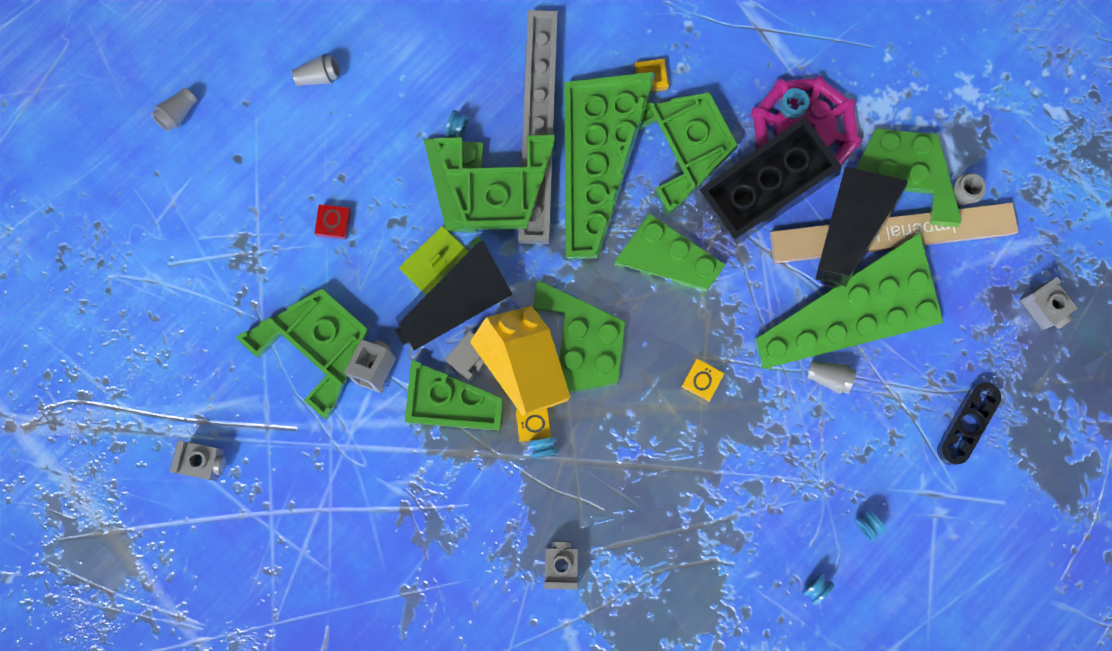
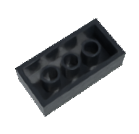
(771, 180)

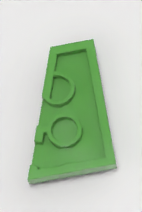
(472, 158)
(667, 254)
(447, 402)

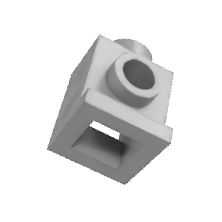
(1050, 305)
(465, 358)
(370, 365)
(185, 459)
(567, 578)

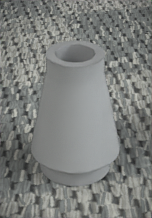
(317, 71)
(173, 110)
(969, 189)
(833, 376)

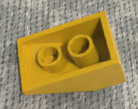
(522, 359)

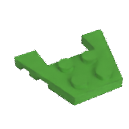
(696, 138)
(920, 162)
(495, 195)
(322, 334)
(589, 339)

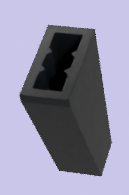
(858, 216)
(454, 296)

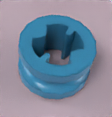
(802, 98)
(456, 124)
(543, 448)
(870, 526)
(818, 588)

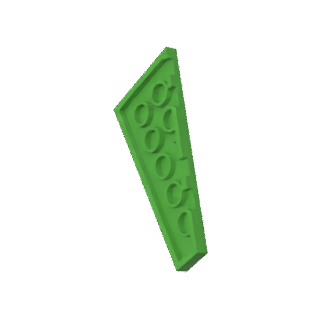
(599, 140)
(877, 303)

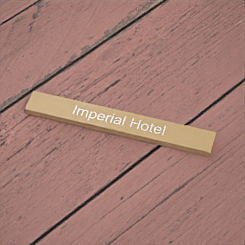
(975, 224)

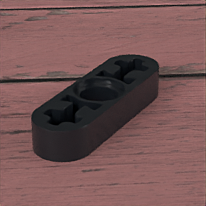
(965, 447)

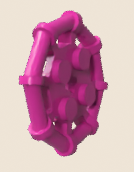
(818, 114)

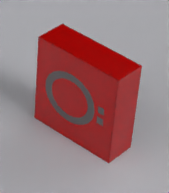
(332, 221)

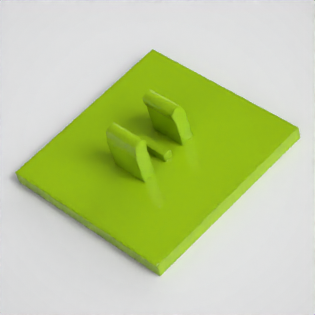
(431, 258)

